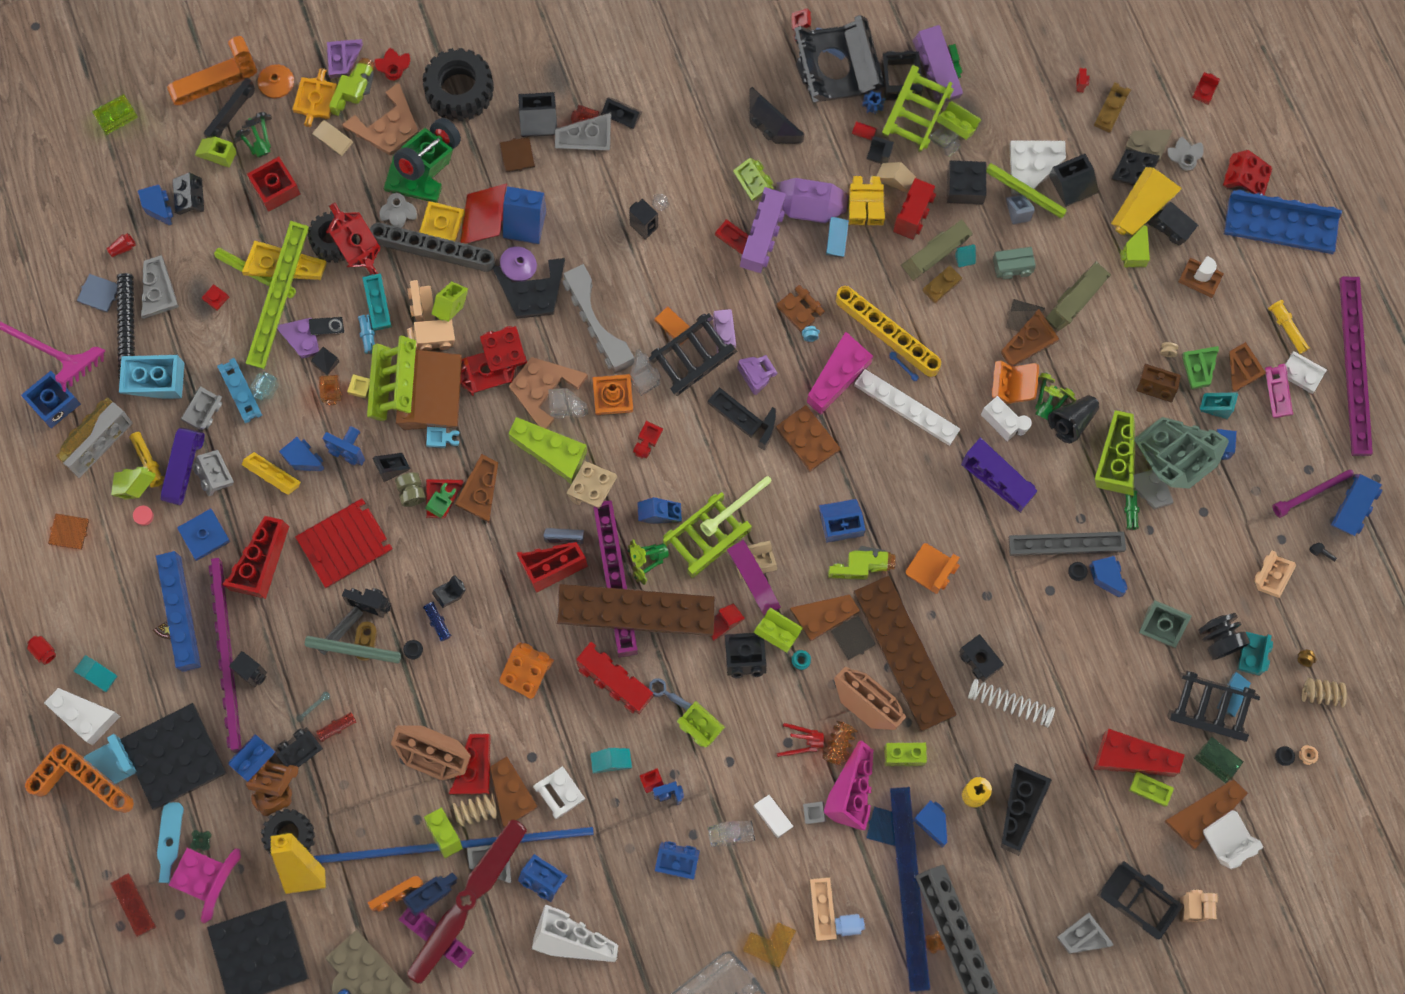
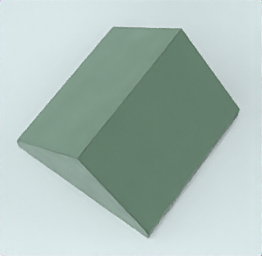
(1164, 623)

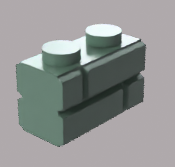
(1014, 262)

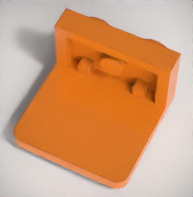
(1015, 382)
(932, 568)
(525, 669)

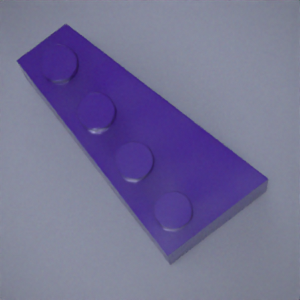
(998, 475)

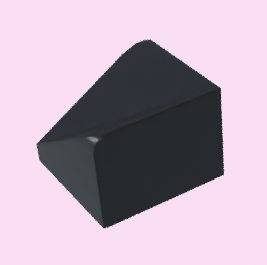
(325, 361)

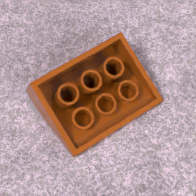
(434, 392)

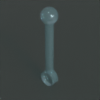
(325, 696)

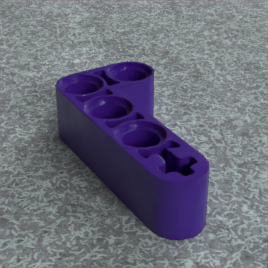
(180, 465)

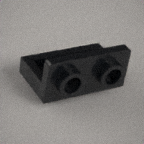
(188, 193)

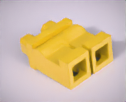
(866, 195)

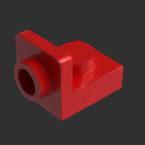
(1206, 88)

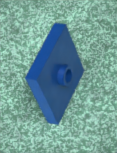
(203, 534)

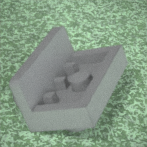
(201, 409)

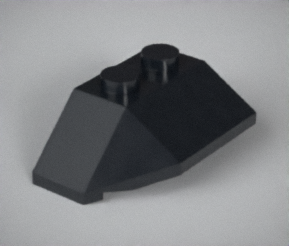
(771, 121)

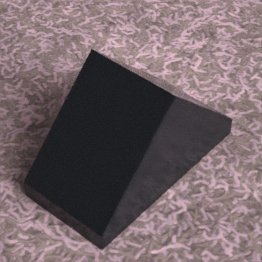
(391, 465)

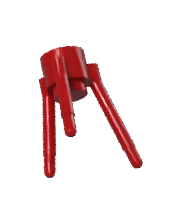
(813, 739)

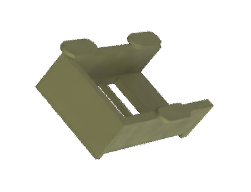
(937, 249)
(1077, 296)

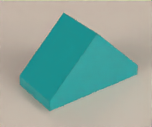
(1219, 404)
(95, 673)
(611, 760)

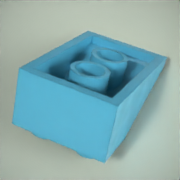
(152, 376)

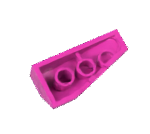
(849, 795)

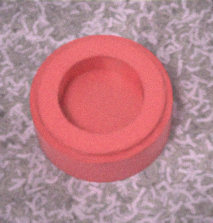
(143, 515)

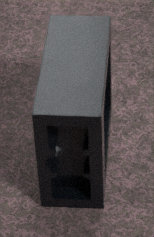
(899, 58)

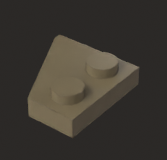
(1149, 141)

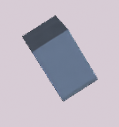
(1019, 209)

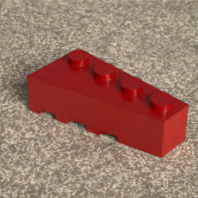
(259, 560)
(1135, 755)

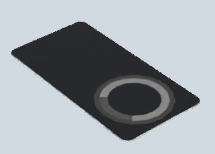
(326, 325)

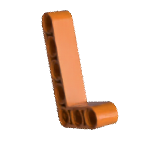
(216, 76)
(83, 775)

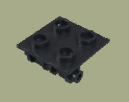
(1133, 165)

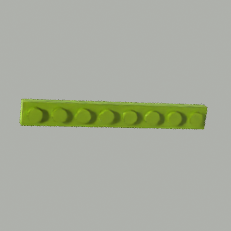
(277, 295)

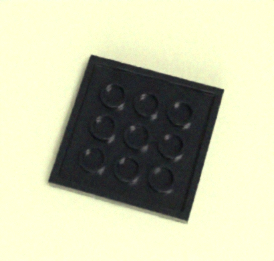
(173, 756)
(258, 951)

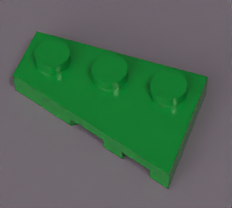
(416, 189)

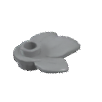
(1185, 152)
(398, 213)

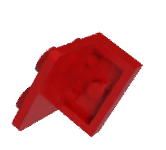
(1247, 171)
(503, 348)

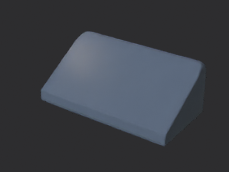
(567, 536)

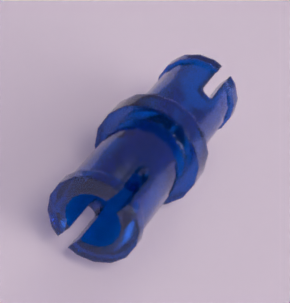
(437, 621)

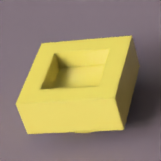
(359, 386)

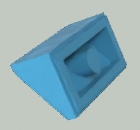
(837, 237)
(1238, 682)

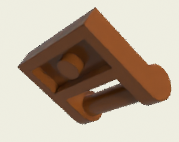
(270, 782)

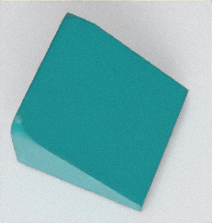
(966, 255)

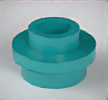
(801, 653)

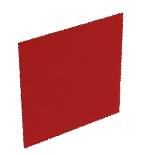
(483, 214)

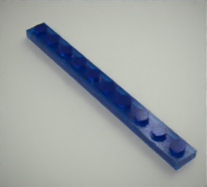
(909, 889)

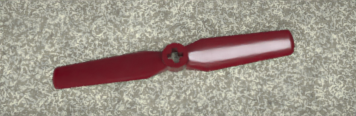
(478, 884)

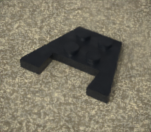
(533, 297)

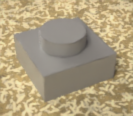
(814, 812)

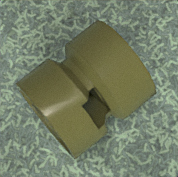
(410, 489)

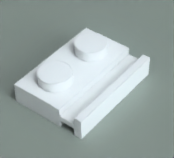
(1304, 372)

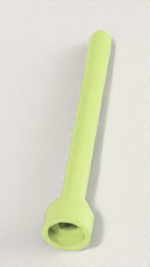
(710, 526)

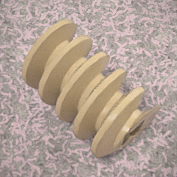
(1324, 690)
(475, 810)

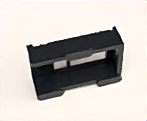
(1119, 882)

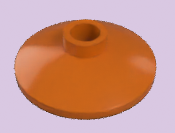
(279, 87)

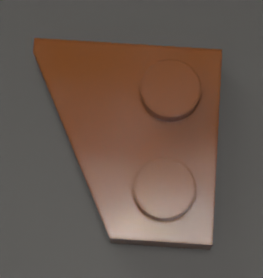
(1244, 367)

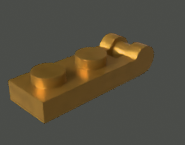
(1112, 108)

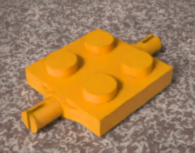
(314, 97)

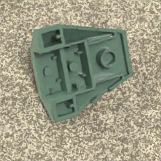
(1181, 452)

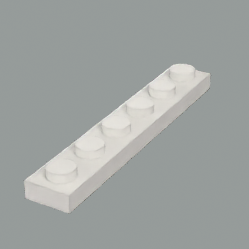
(907, 407)

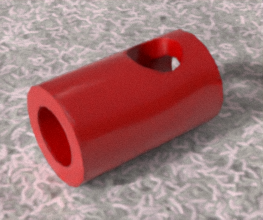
(864, 131)

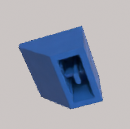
(842, 520)

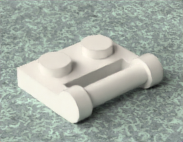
(564, 788)

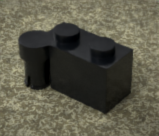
(1173, 223)

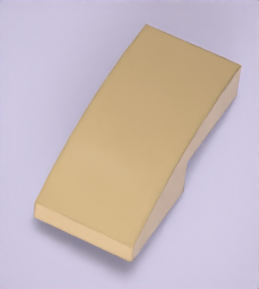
(332, 137)

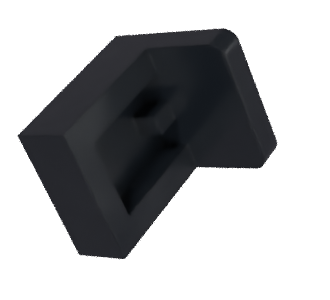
(449, 592)

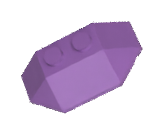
(812, 199)

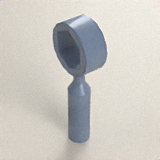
(673, 697)

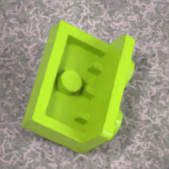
(700, 725)

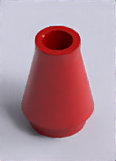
(121, 245)

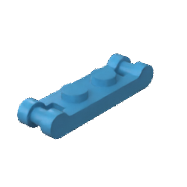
(239, 390)

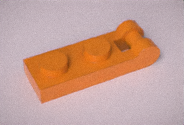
(396, 893)

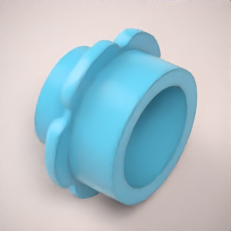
(810, 333)

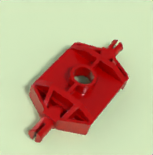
(343, 228)
(474, 380)

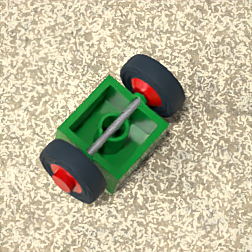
(428, 151)

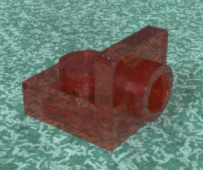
(583, 113)

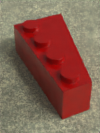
(613, 679)

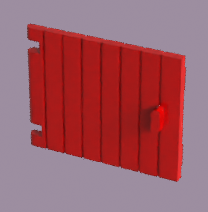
(343, 543)

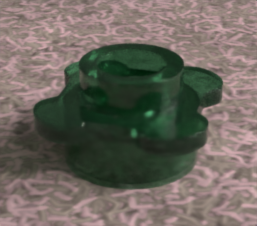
(205, 844)

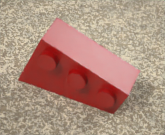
(552, 564)

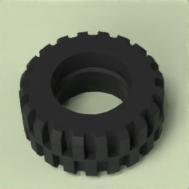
(455, 63)

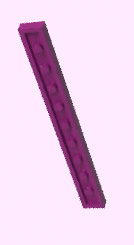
(1355, 366)
(224, 646)

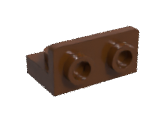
(1158, 383)

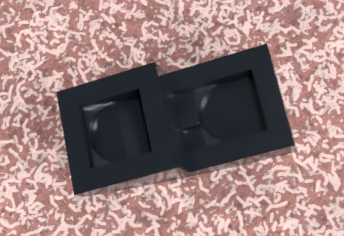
(768, 424)

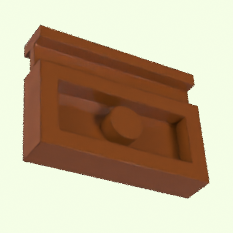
(1207, 288)

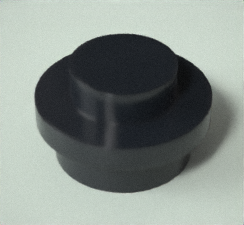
(1077, 571)
(413, 649)
(1285, 756)

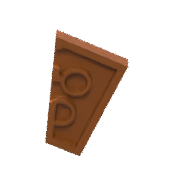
(1030, 340)
(479, 489)
(824, 615)
(511, 792)

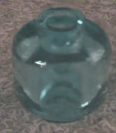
(264, 386)

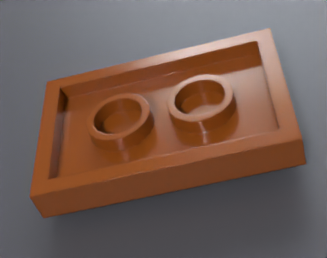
(808, 438)

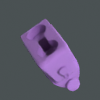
(754, 373)

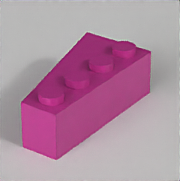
(839, 373)

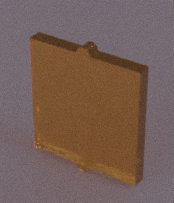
(68, 531)

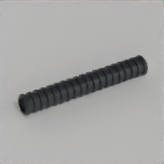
(125, 317)

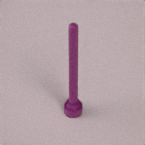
(1282, 508)

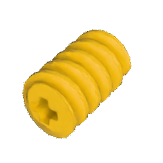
(984, 792)

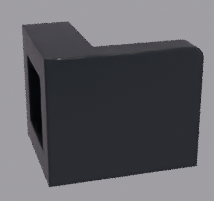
(880, 150)

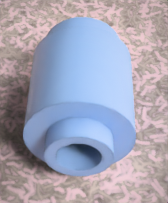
(849, 925)

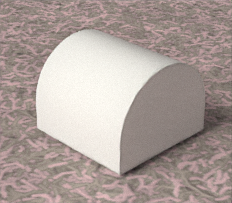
(1205, 270)

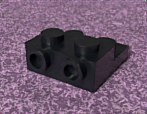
(371, 601)
(745, 655)

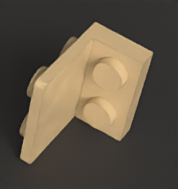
(591, 485)

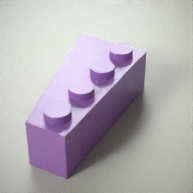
(937, 60)
(763, 231)

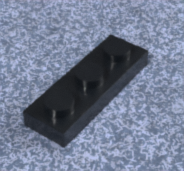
(735, 412)

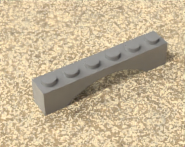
(615, 350)

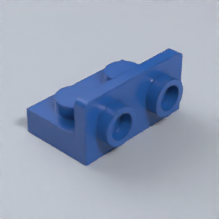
(251, 757)
(665, 791)
(677, 860)
(541, 878)

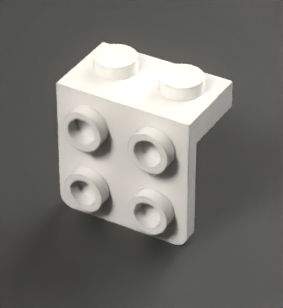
(1231, 840)

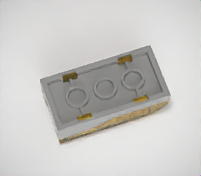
(93, 437)

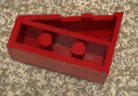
(915, 209)

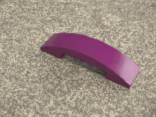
(753, 577)
(424, 926)

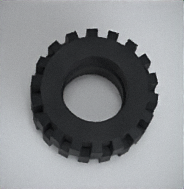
(316, 234)
(285, 818)

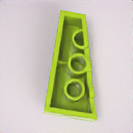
(550, 448)
(1118, 456)

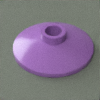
(515, 270)

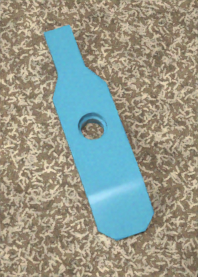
(169, 829)

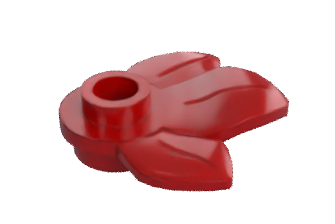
(391, 63)

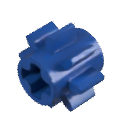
(873, 102)

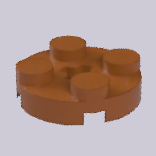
(267, 805)

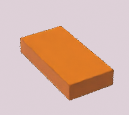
(671, 323)

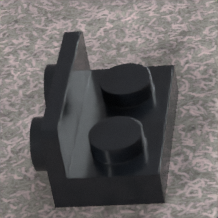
(298, 748)

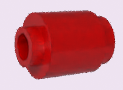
(41, 649)

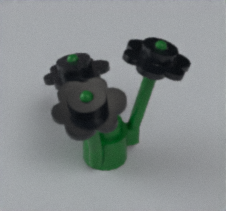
(260, 147)

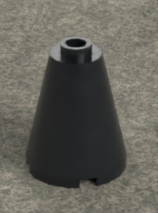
(1073, 418)

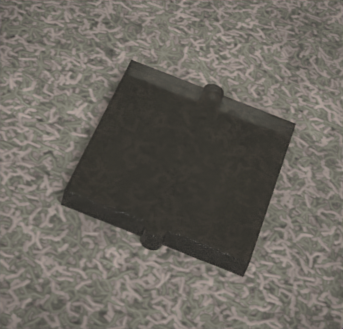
(1020, 314)
(853, 637)

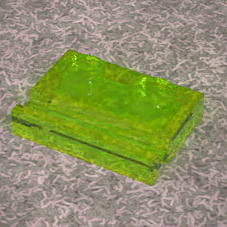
(115, 114)

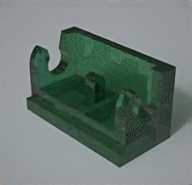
(1218, 760)

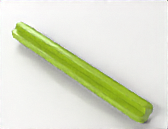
(1025, 190)
(239, 264)

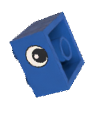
(50, 400)

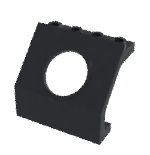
(856, 44)

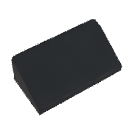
(621, 112)

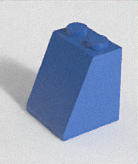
(523, 215)

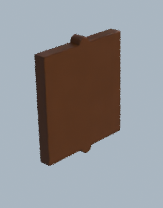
(517, 154)

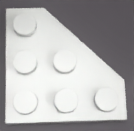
(1034, 160)

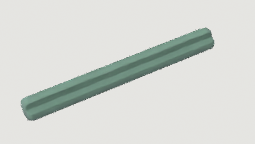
(352, 649)

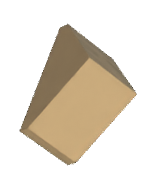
(896, 176)

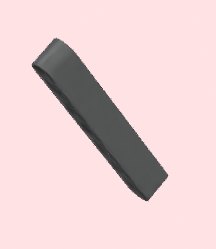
(439, 252)

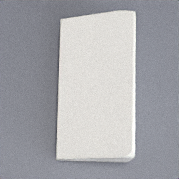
(773, 816)

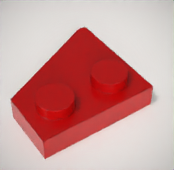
(434, 485)

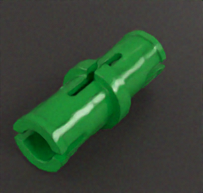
(1132, 511)

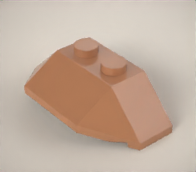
(868, 700)
(430, 751)

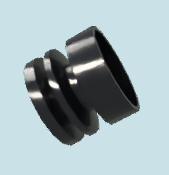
(1224, 636)

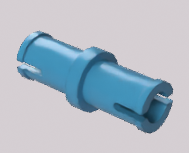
(366, 333)

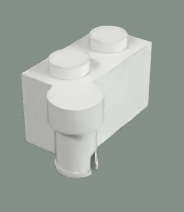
(1005, 420)

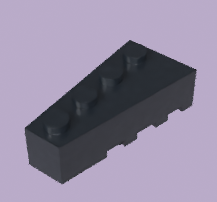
(1024, 802)

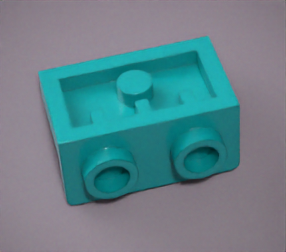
(1254, 657)

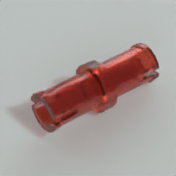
(336, 726)

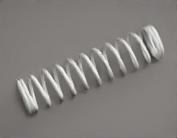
(973, 692)

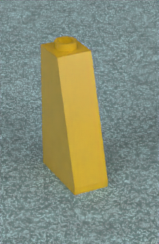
(1144, 201)
(295, 865)

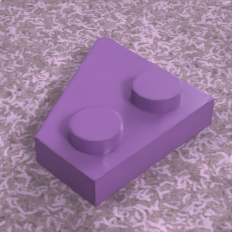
(342, 56)
(300, 338)

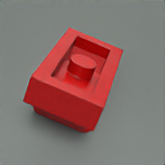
(726, 620)

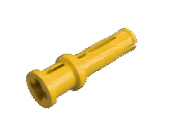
(1285, 319)
(146, 458)

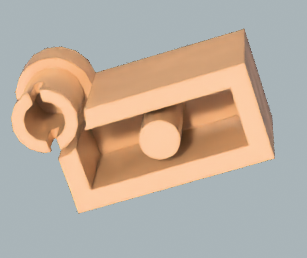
(432, 335)
(1198, 906)

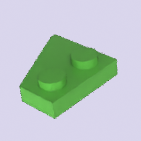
(1200, 366)

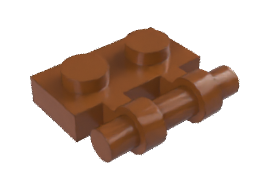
(796, 312)

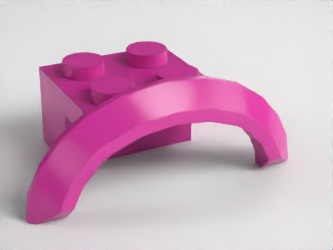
(203, 878)

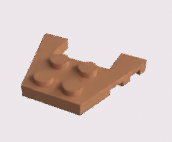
(390, 130)
(533, 384)

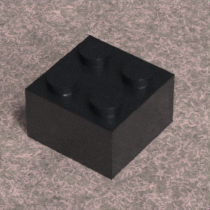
(966, 182)

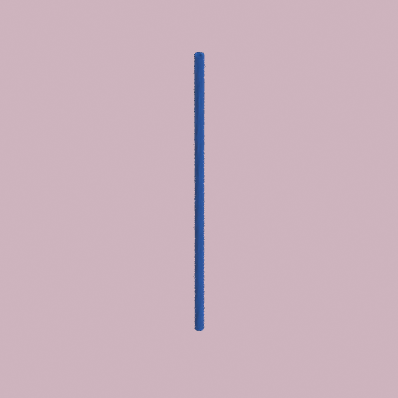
(433, 847)

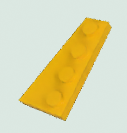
(264, 258)

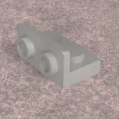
(212, 472)

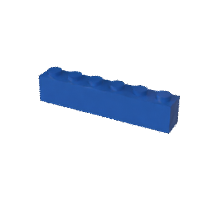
(178, 611)

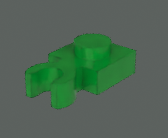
(955, 59)
(440, 501)

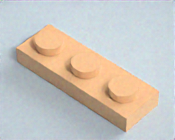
(823, 909)

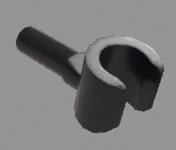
(1319, 548)

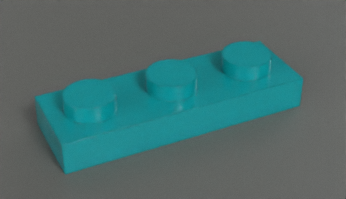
(377, 302)

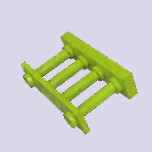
(899, 110)
(380, 378)
(710, 553)

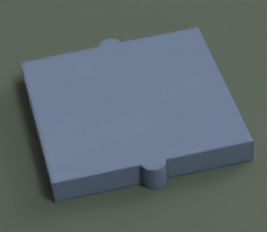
(98, 293)

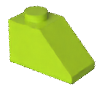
(1136, 250)

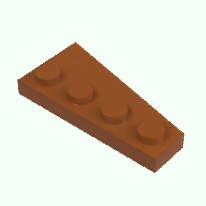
(1195, 818)

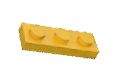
(271, 473)

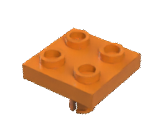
(612, 394)

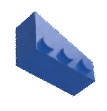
(1356, 505)

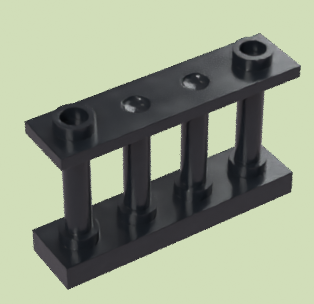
(709, 362)
(1218, 725)

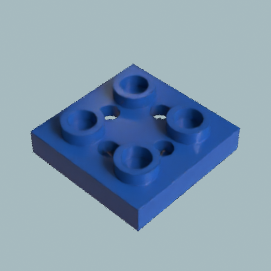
(345, 447)

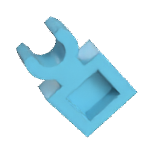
(437, 437)

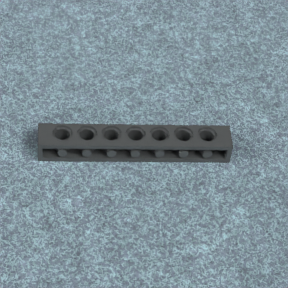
(955, 932)

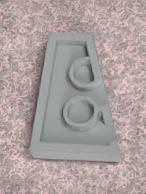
(586, 134)

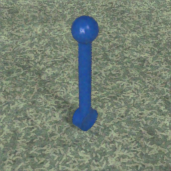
(893, 356)

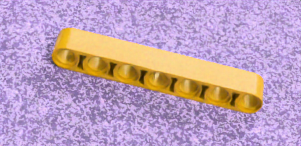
(892, 339)

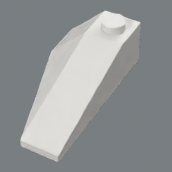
(565, 938)

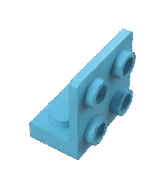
(112, 760)

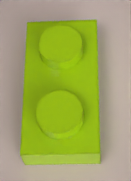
(1151, 789)

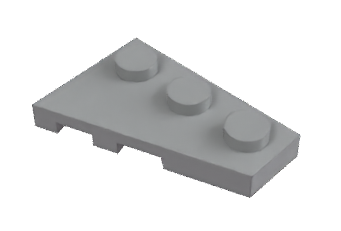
(157, 288)

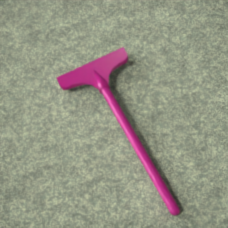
(71, 363)

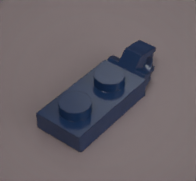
(429, 893)

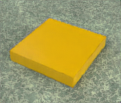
(442, 221)

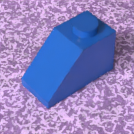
(933, 822)

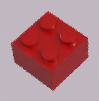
(273, 184)

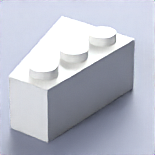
(83, 716)

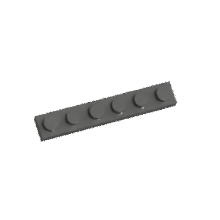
(1066, 543)

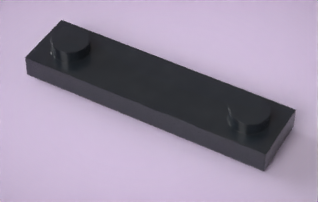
(229, 110)

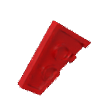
(477, 774)

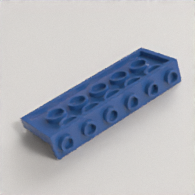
(1282, 221)

